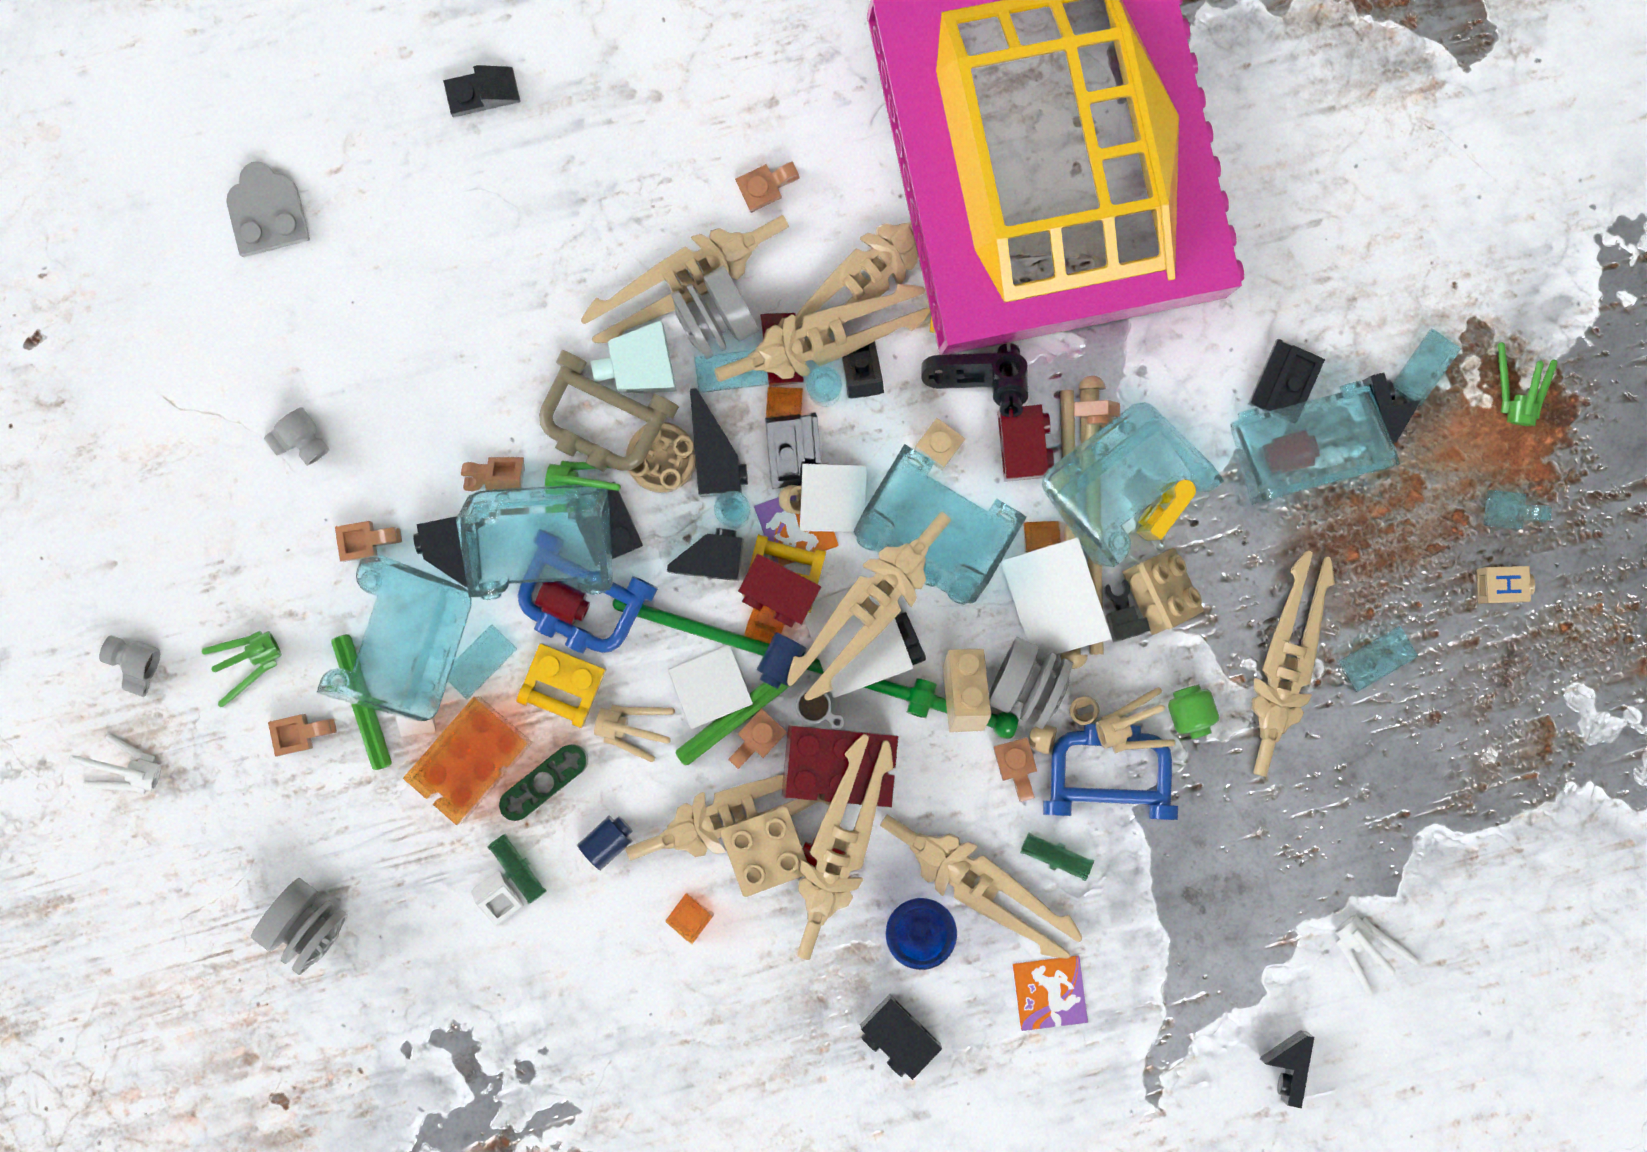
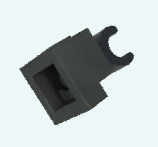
(1124, 621)

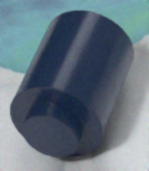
(778, 660)
(606, 841)

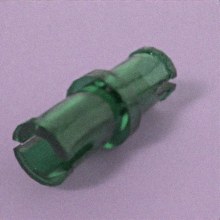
(1057, 856)
(517, 868)

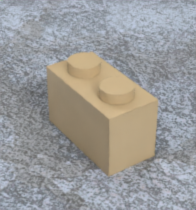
(966, 690)

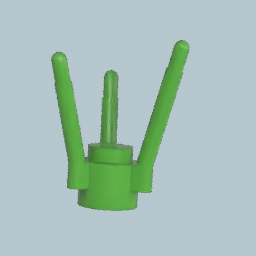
(1524, 408)
(564, 475)
(261, 650)

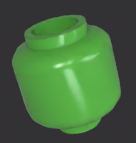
(1193, 711)

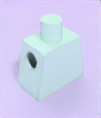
(638, 362)

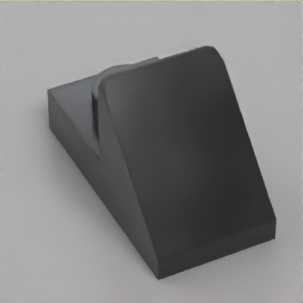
(482, 90)
(863, 372)
(1394, 416)
(1295, 1057)

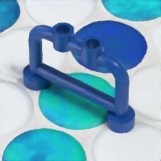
(579, 638)
(1062, 797)

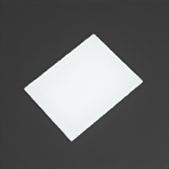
(1056, 598)
(877, 661)

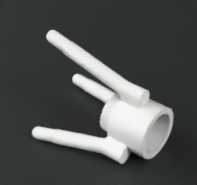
(141, 774)
(1356, 934)

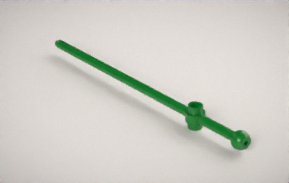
(919, 697)

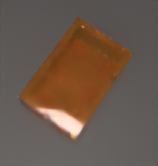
(468, 760)

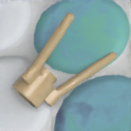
(612, 725)
(1116, 728)

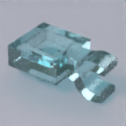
(1509, 510)

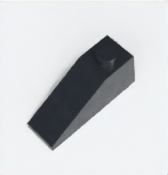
(716, 460)

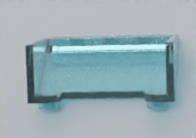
(1120, 475)
(406, 641)

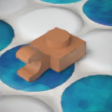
(762, 186)
(1097, 411)
(496, 474)
(360, 540)
(295, 733)
(759, 735)
(1015, 762)

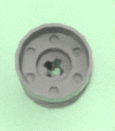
(714, 312)
(1030, 683)
(299, 926)

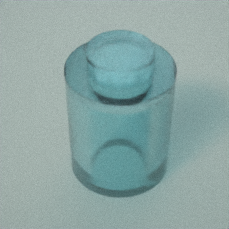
(824, 386)
(732, 510)

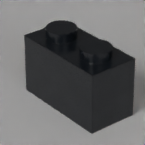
(900, 1038)

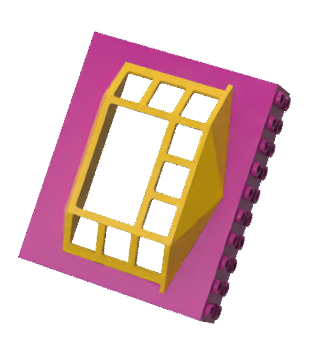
(956, 195)

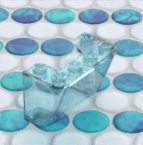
(965, 551)

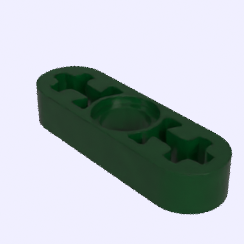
(528, 806)

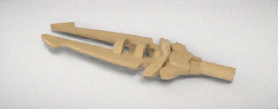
(717, 250)
(890, 253)
(785, 348)
(897, 574)
(1279, 701)
(699, 826)
(948, 862)
(829, 884)

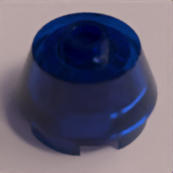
(921, 933)

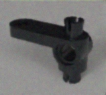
(1001, 370)

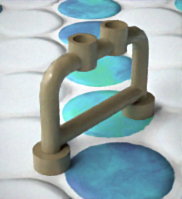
(570, 443)

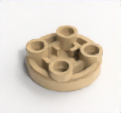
(668, 462)

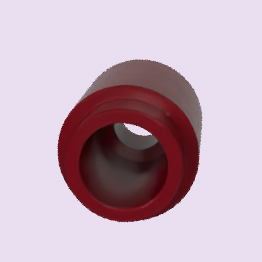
(562, 601)

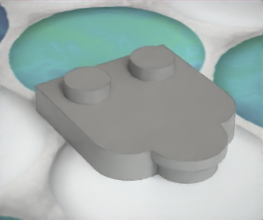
(265, 211)

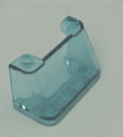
(1312, 443)
(536, 538)

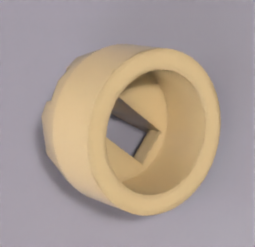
(792, 506)
(1082, 702)
(1043, 739)

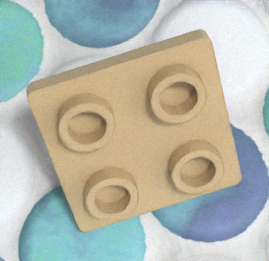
(1164, 591)
(764, 851)

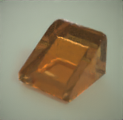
(784, 401)
(1040, 535)
(763, 625)
(689, 918)

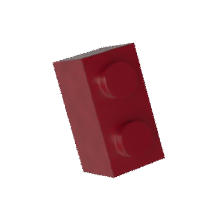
(1024, 444)
(779, 590)

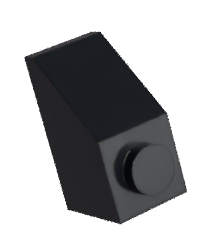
(441, 547)
(711, 557)

